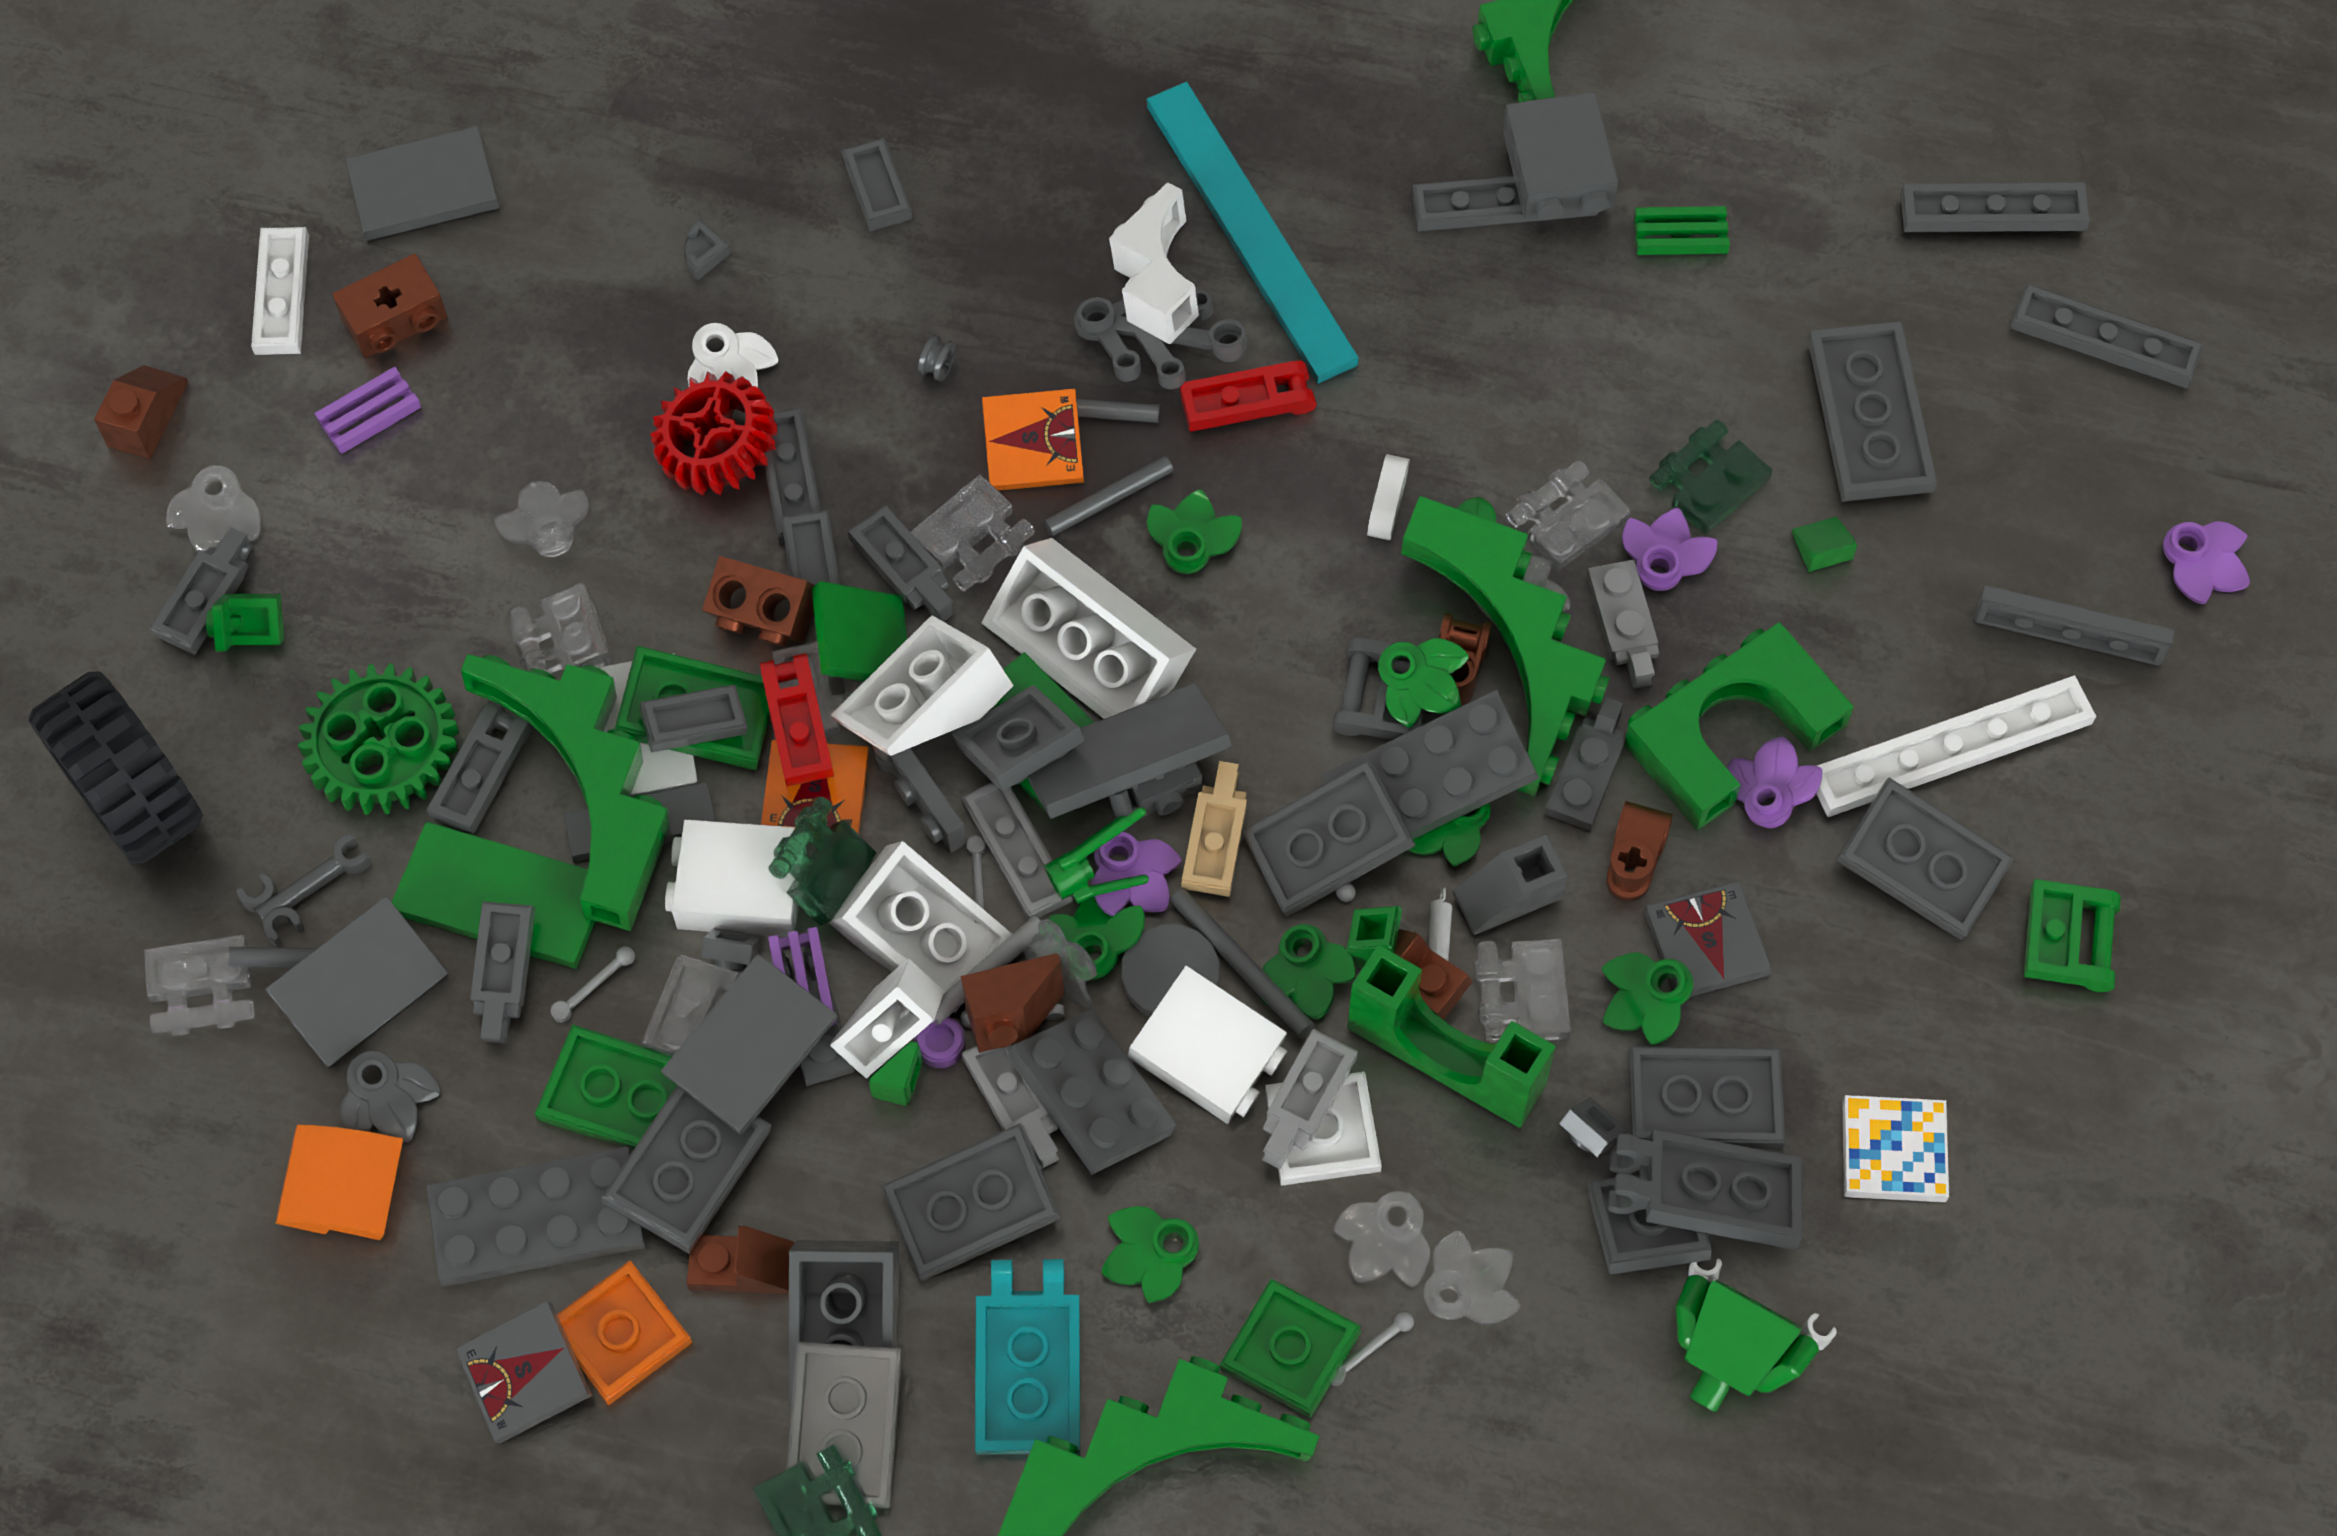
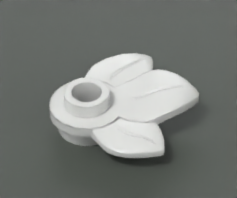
(740, 355)

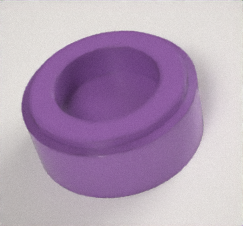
(941, 1044)

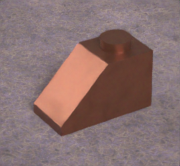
(139, 409)
(1011, 1000)

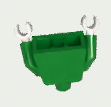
(1739, 1339)

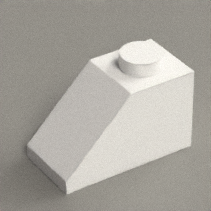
(888, 1018)

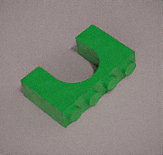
(1765, 670)
(1394, 1017)

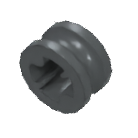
(937, 358)

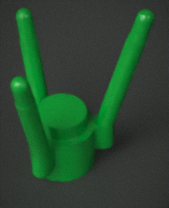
(1072, 870)

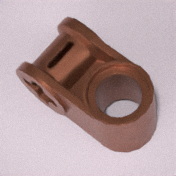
(1474, 641)
(1636, 846)

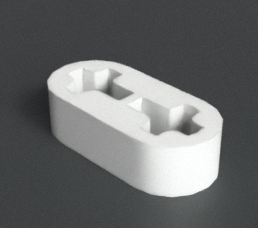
(1388, 497)

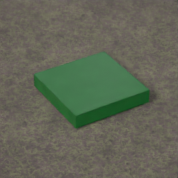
(856, 629)
(1290, 1348)

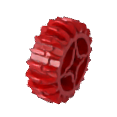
(706, 419)

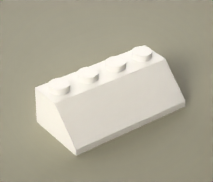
(1085, 631)

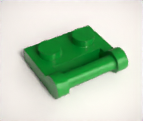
(2056, 934)

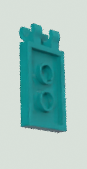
(1026, 1363)

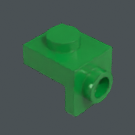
(245, 620)

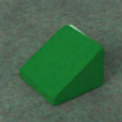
(1824, 543)
(1372, 928)
(898, 1077)

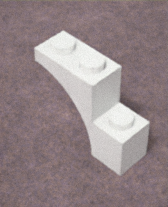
(1156, 293)

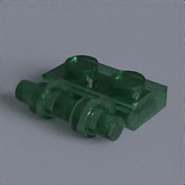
(1721, 486)
(833, 867)
(795, 1502)

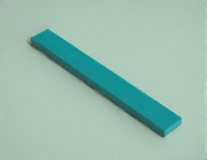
(1252, 233)

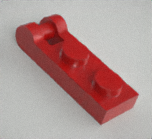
(1247, 395)
(797, 721)

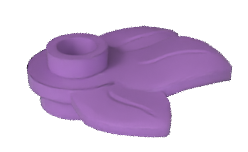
(1667, 545)
(2212, 561)
(1776, 776)
(1143, 857)

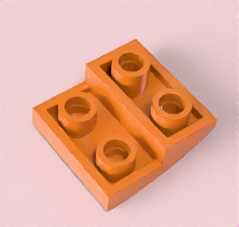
(339, 1181)

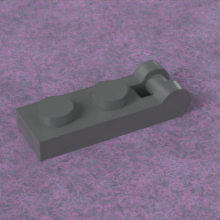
(479, 768)
(918, 787)

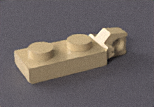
(1215, 835)

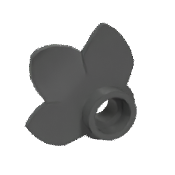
(389, 1102)

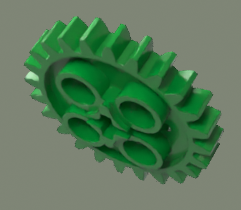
(354, 709)

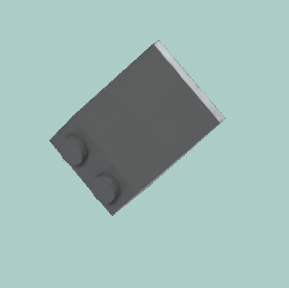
(842, 1294)

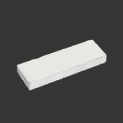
(280, 291)

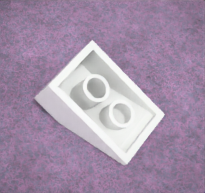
(925, 689)
(916, 913)

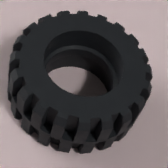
(116, 767)

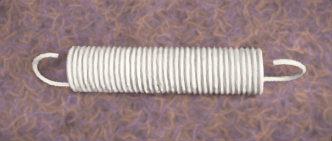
(1440, 926)

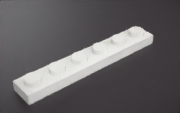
(1955, 744)

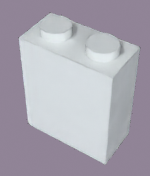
(727, 880)
(1208, 1046)

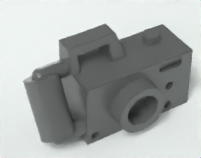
(1159, 794)

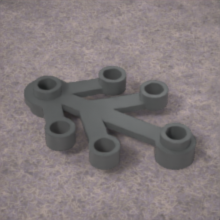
(1103, 321)

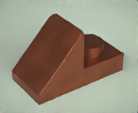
(1440, 981)
(740, 1263)

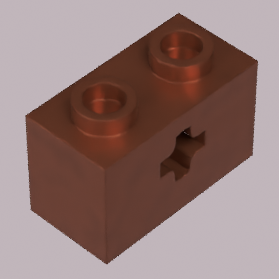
(390, 305)

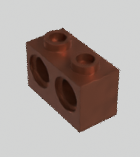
(763, 593)

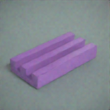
(364, 404)
(795, 942)

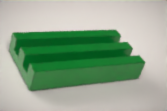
(1680, 224)

